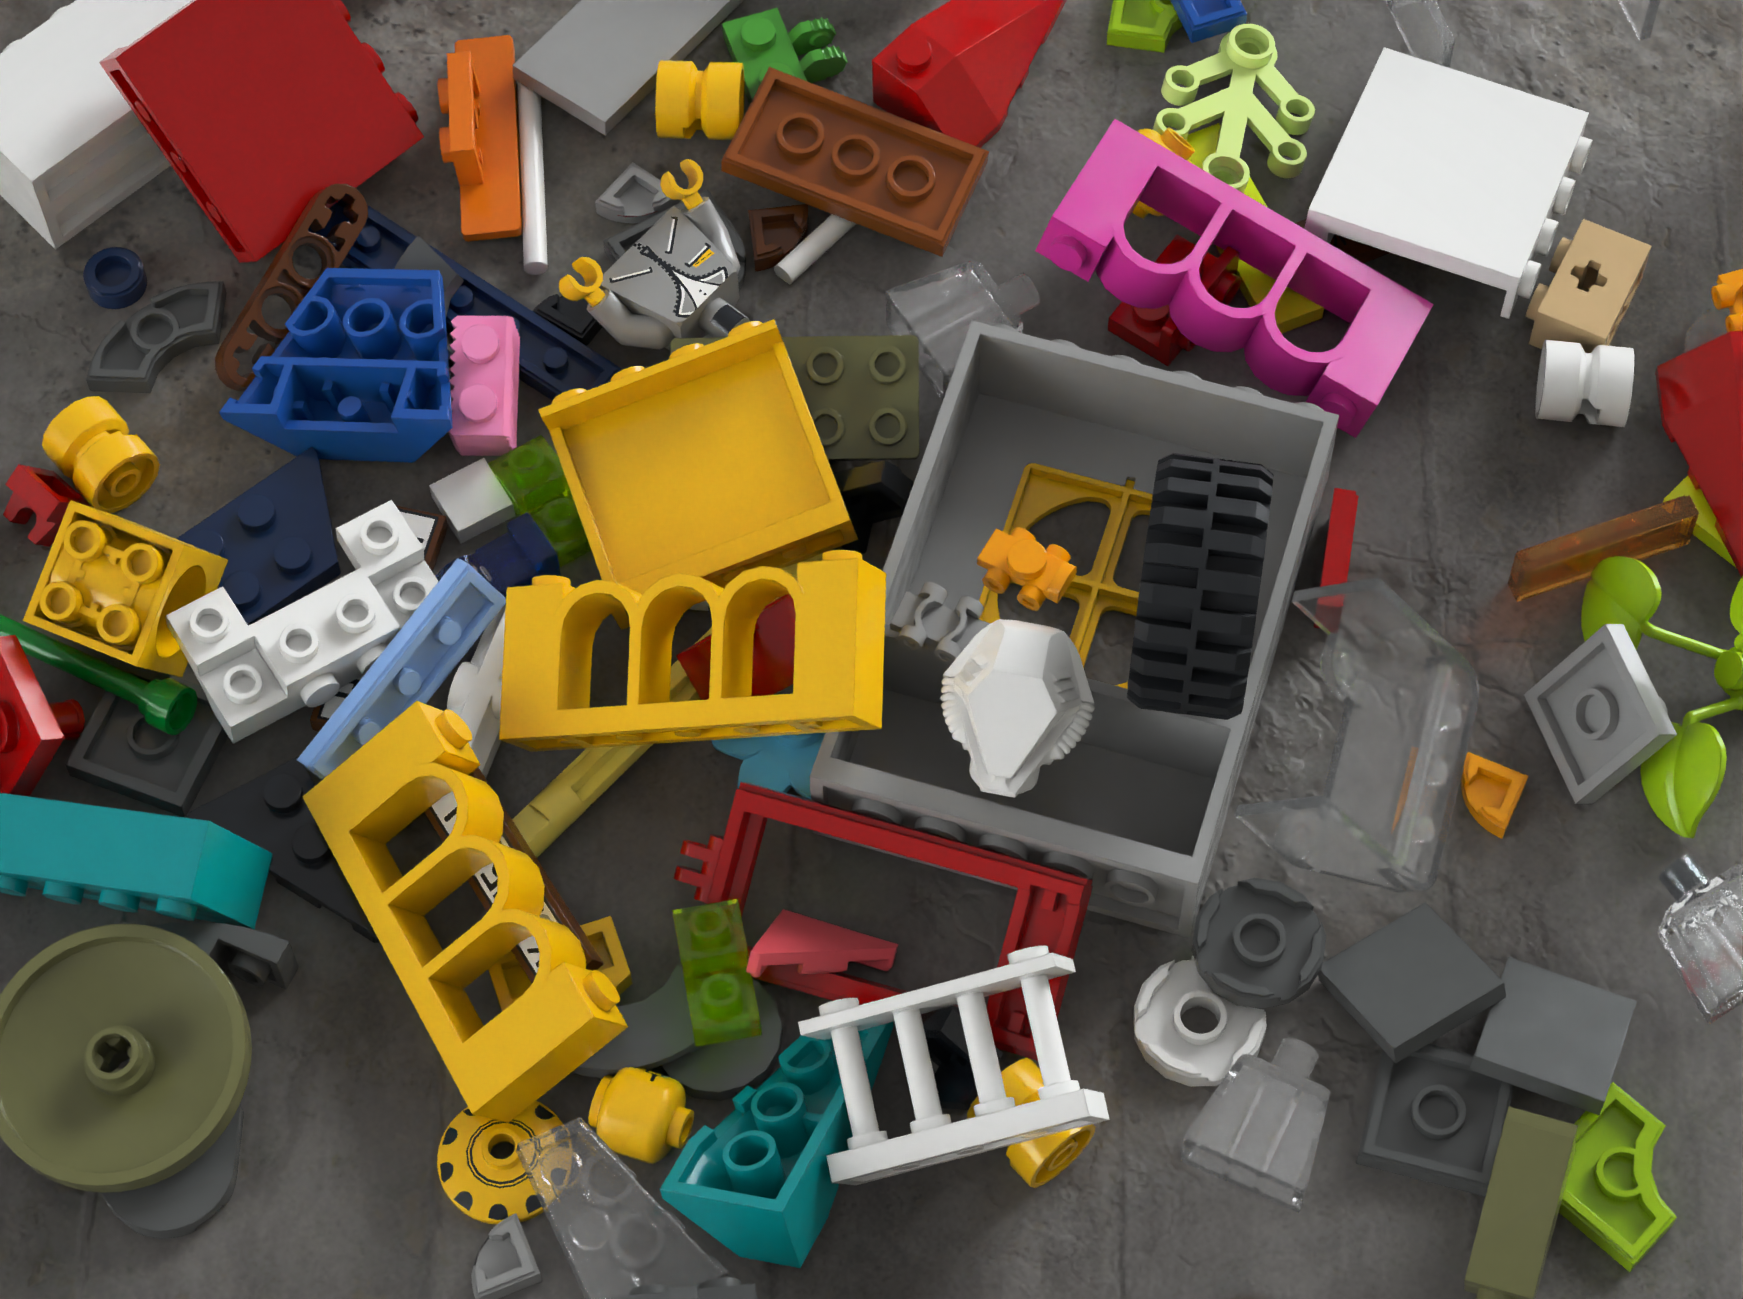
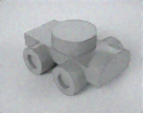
(942, 630)

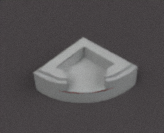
(633, 197)
(504, 1262)

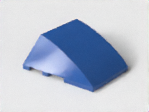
(356, 370)

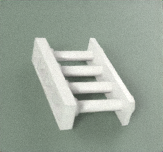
(996, 1118)

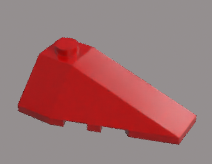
(962, 65)
(1704, 415)

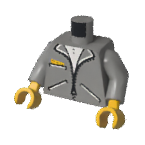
(672, 280)

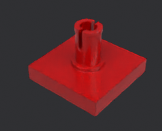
(28, 723)

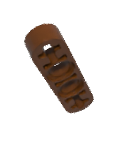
(286, 283)

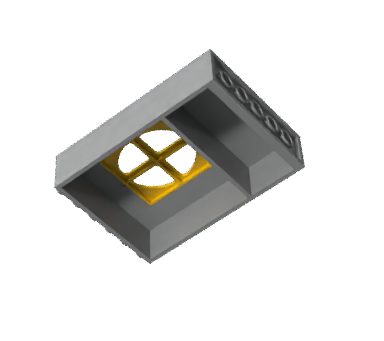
(1014, 441)

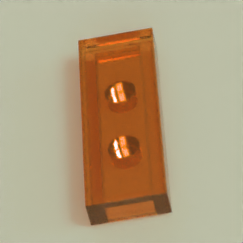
(1578, 553)

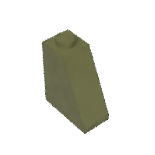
(1520, 1206)

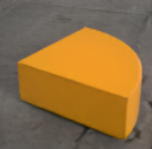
(1491, 792)

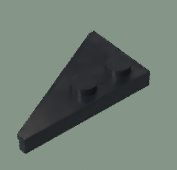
(276, 818)

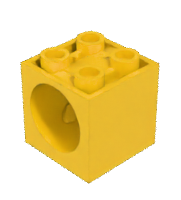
(116, 583)

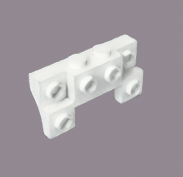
(313, 643)

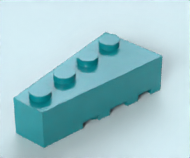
(130, 860)

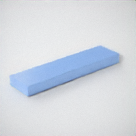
(409, 666)

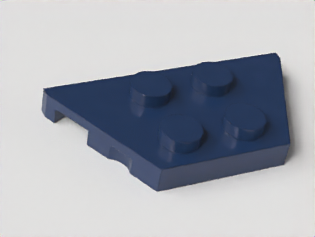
(273, 539)

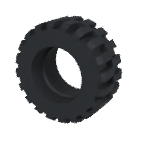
(1200, 586)

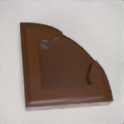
(776, 233)

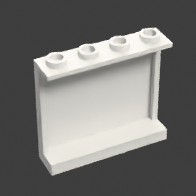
(1452, 173)

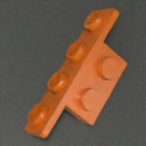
(483, 136)

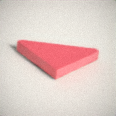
(817, 947)

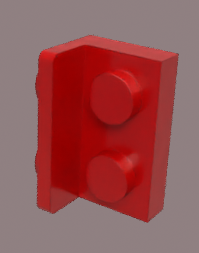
(1154, 329)

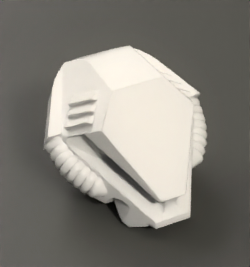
(1016, 703)

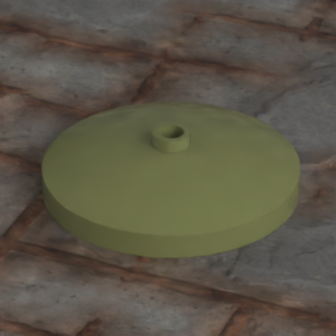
(86, 1011)

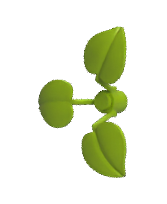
(1689, 768)

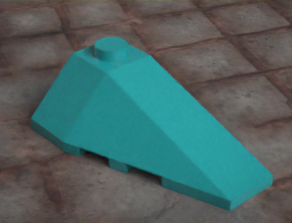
(764, 1170)

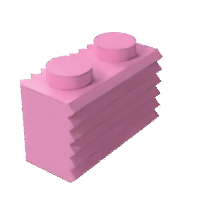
(484, 385)

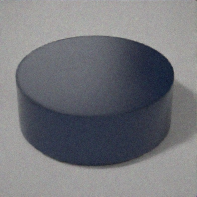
(115, 278)

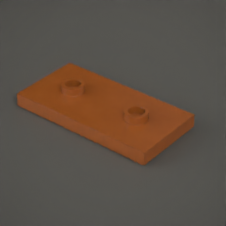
(855, 161)

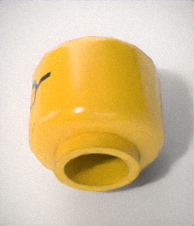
(641, 1114)

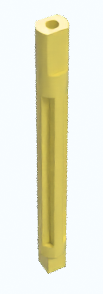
(593, 773)

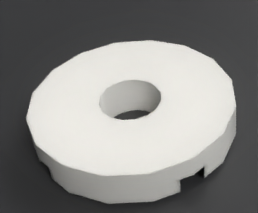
(1174, 1049)

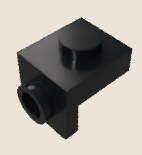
(871, 496)
(950, 1052)

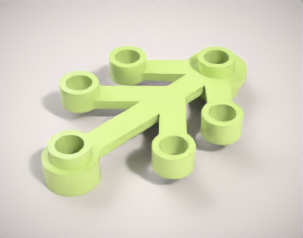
(1249, 57)

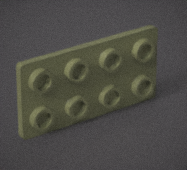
(857, 392)

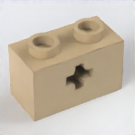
(1590, 287)

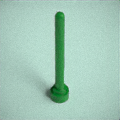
(164, 703)

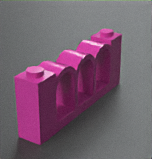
(1090, 237)

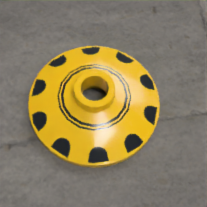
(477, 1181)

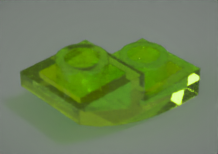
(539, 486)
(715, 972)

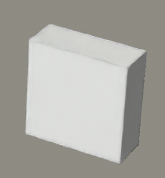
(472, 500)

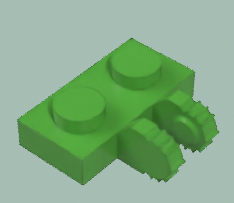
(764, 42)

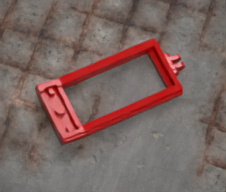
(1045, 910)

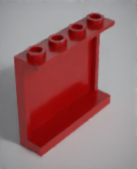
(263, 109)

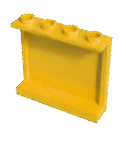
(699, 465)

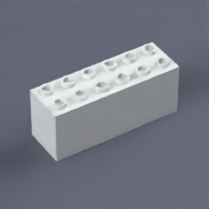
(64, 126)

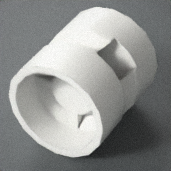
(1584, 383)

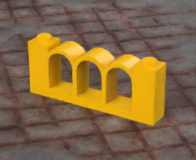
(835, 657)
(566, 1008)

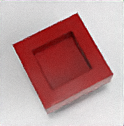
(41, 493)

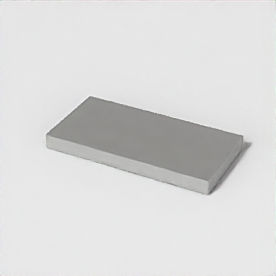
(609, 52)

